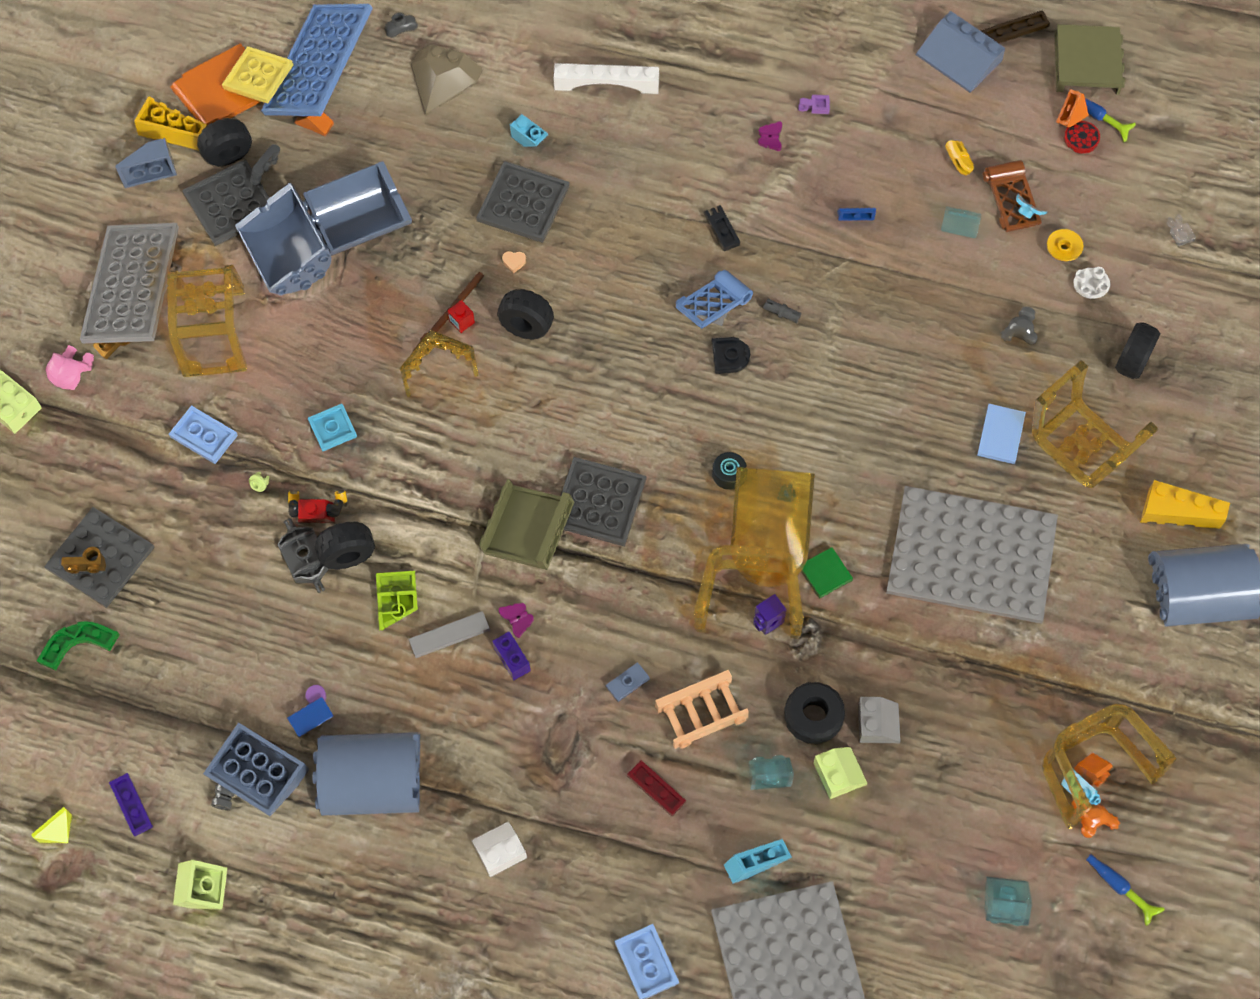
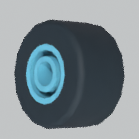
(726, 477)

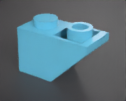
(527, 132)

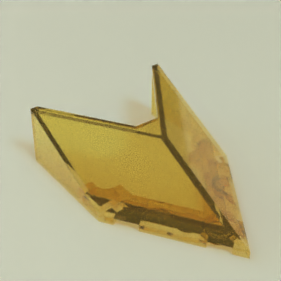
(440, 341)

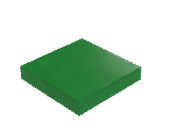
(826, 572)

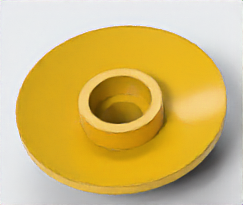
(1068, 240)

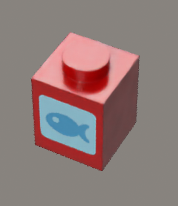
(461, 316)

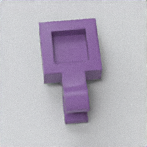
(818, 104)

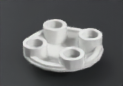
(1091, 282)

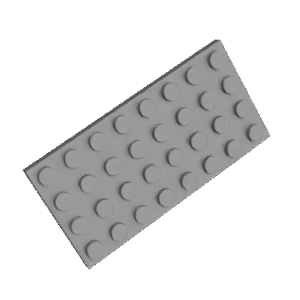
(129, 283)

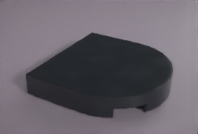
(730, 355)

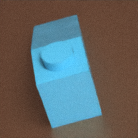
(756, 860)

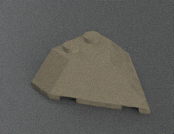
(443, 75)

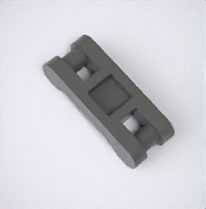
(264, 164)

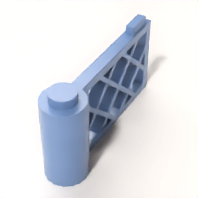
(729, 288)

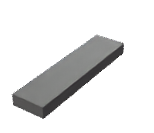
(449, 634)

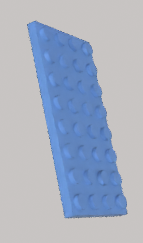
(318, 59)

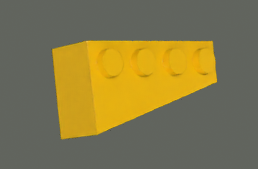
(161, 122)
(1183, 507)

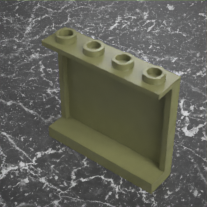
(1089, 57)
(526, 525)

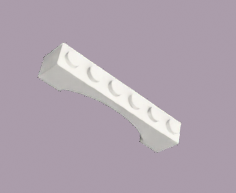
(637, 77)

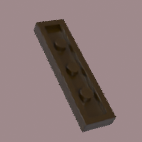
(1018, 27)

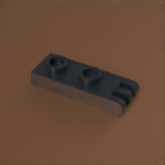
(722, 228)

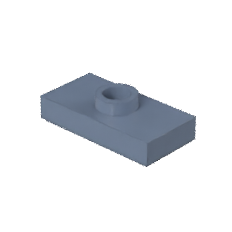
(627, 682)

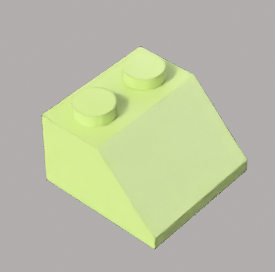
(839, 771)
(200, 885)

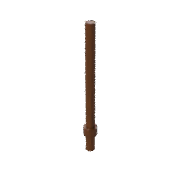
(463, 295)

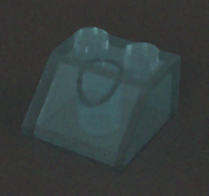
(770, 772)
(1007, 901)

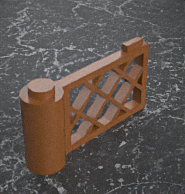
(1003, 176)

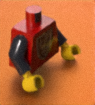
(315, 509)

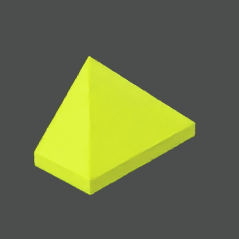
(55, 829)

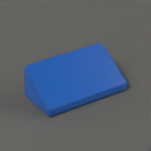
(850, 214)
(310, 716)

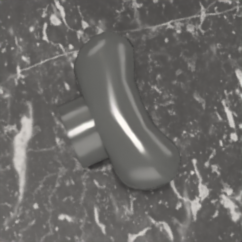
(399, 24)

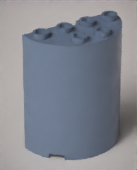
(356, 208)
(285, 243)
(1207, 584)
(367, 773)

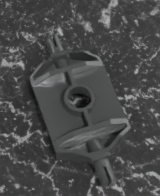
(306, 568)

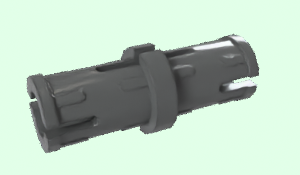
(782, 310)

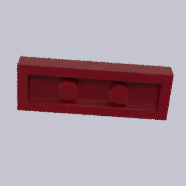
(656, 788)

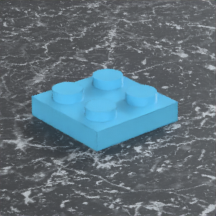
(332, 427)

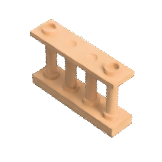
(703, 689)

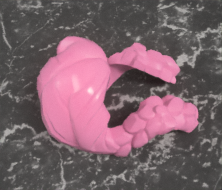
(65, 371)

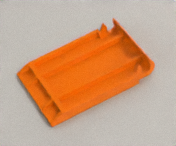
(203, 90)

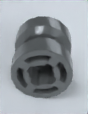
(222, 798)

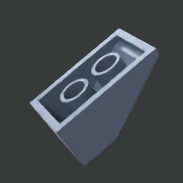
(147, 164)

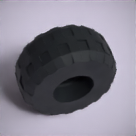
(224, 142)
(525, 314)
(1137, 350)
(344, 545)
(822, 696)

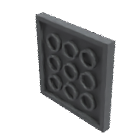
(225, 200)
(523, 201)
(603, 500)
(122, 552)

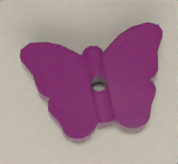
(770, 136)
(511, 614)

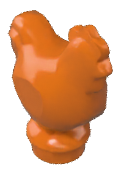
(1096, 817)

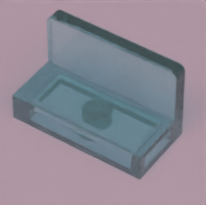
(961, 222)

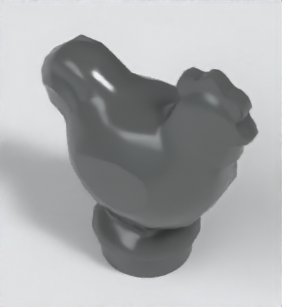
(1021, 327)

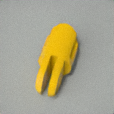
(959, 157)

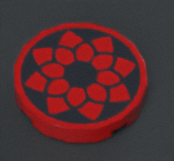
(1082, 137)

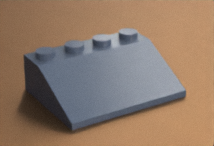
(961, 52)
(256, 770)

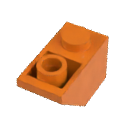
(1094, 769)

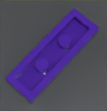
(131, 804)

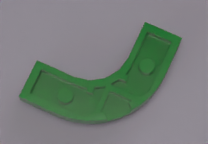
(75, 634)

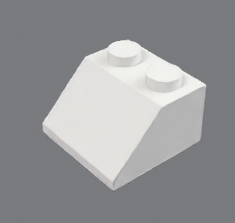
(499, 849)

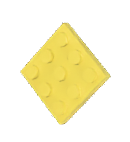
(257, 74)

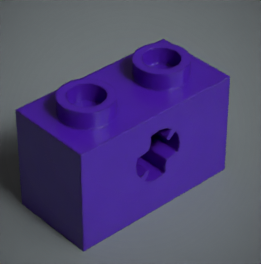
(769, 614)
(511, 655)

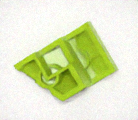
(395, 596)

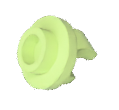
(258, 483)

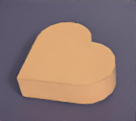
(514, 261)

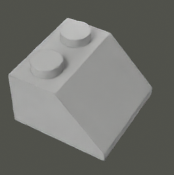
(878, 720)

